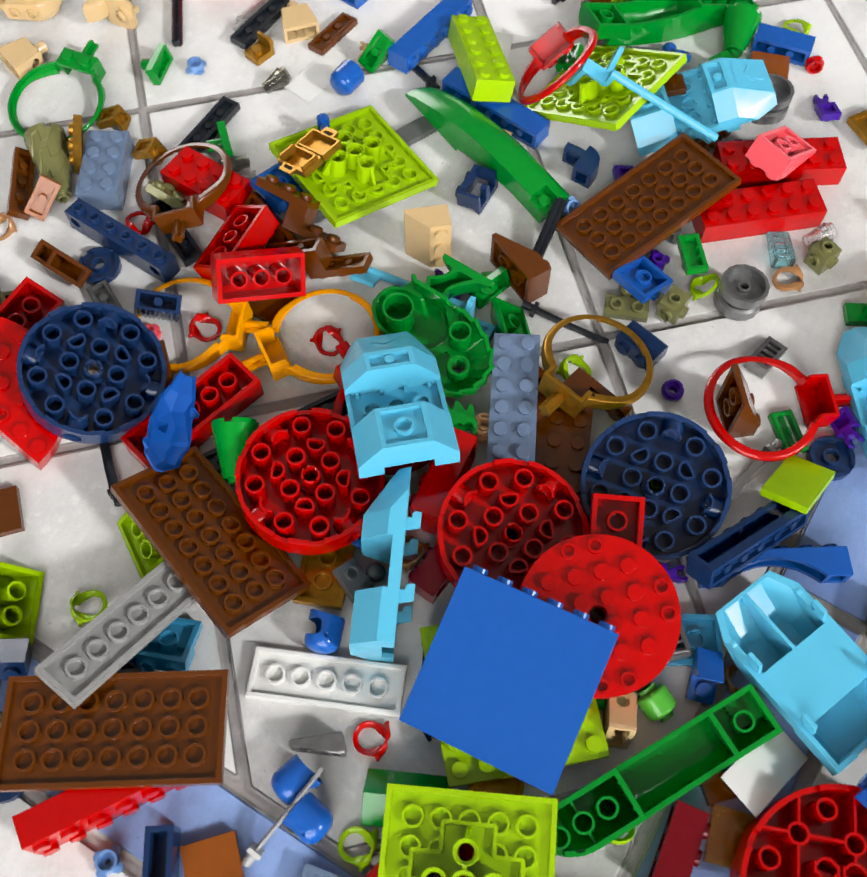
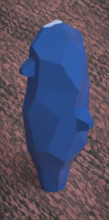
(171, 424)

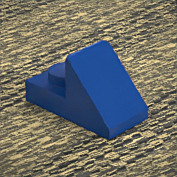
(704, 675)

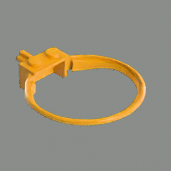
(236, 336)
(273, 353)

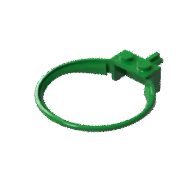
(67, 60)

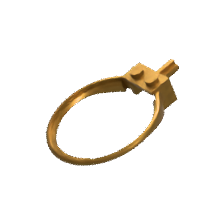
(562, 396)

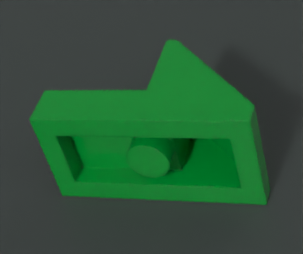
(376, 51)

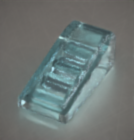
(777, 260)

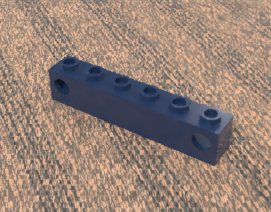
(122, 240)
(743, 543)

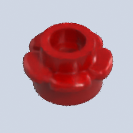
(814, 64)

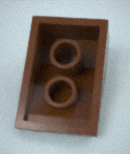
(526, 268)
(737, 405)

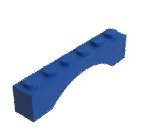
(823, 563)

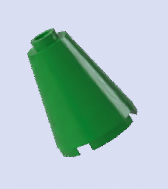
(739, 27)
(230, 441)

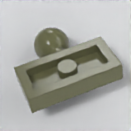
(166, 193)
(625, 307)

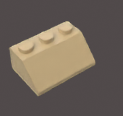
(428, 234)

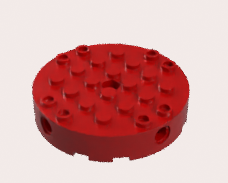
(499, 498)
(280, 500)
(629, 591)

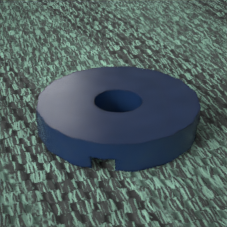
(111, 267)
(832, 445)

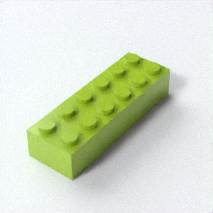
(481, 59)

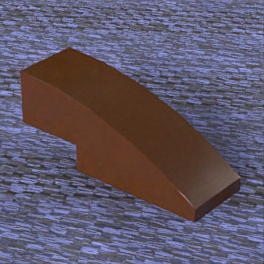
(61, 263)

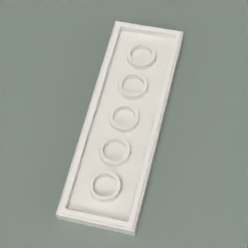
(326, 681)

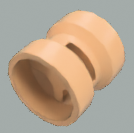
(482, 431)

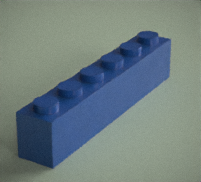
(426, 34)
(511, 116)

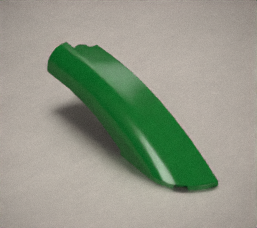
(652, 20)
(490, 147)
(662, 773)

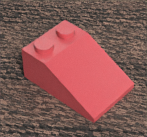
(779, 152)

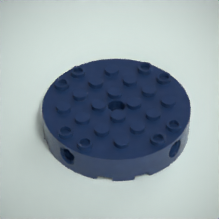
(84, 338)
(684, 462)

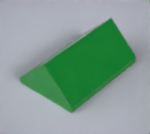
(508, 318)
(376, 786)

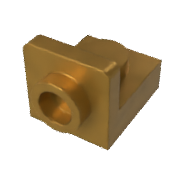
(261, 50)
(114, 116)
(148, 148)

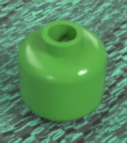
(656, 702)

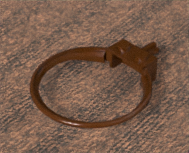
(191, 216)

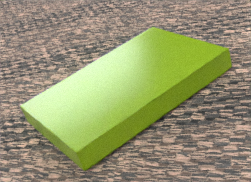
(797, 484)

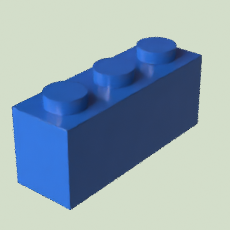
(783, 42)

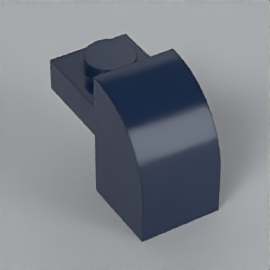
(584, 163)

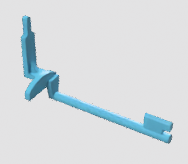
(606, 76)
(373, 276)

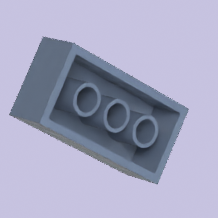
(105, 169)

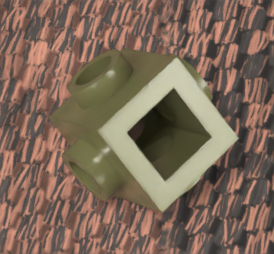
(822, 255)
(673, 305)

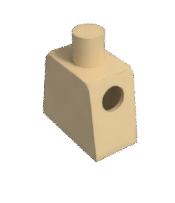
(298, 22)
(22, 56)
(620, 720)

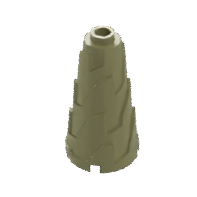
(51, 153)

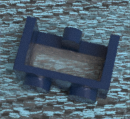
(477, 188)

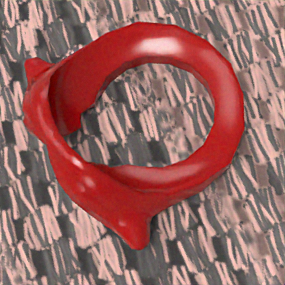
(146, 226)
(204, 318)
(317, 339)
(382, 729)

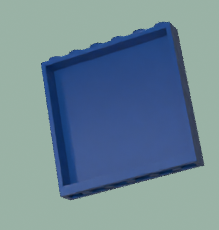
(510, 677)

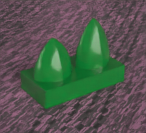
(501, 283)

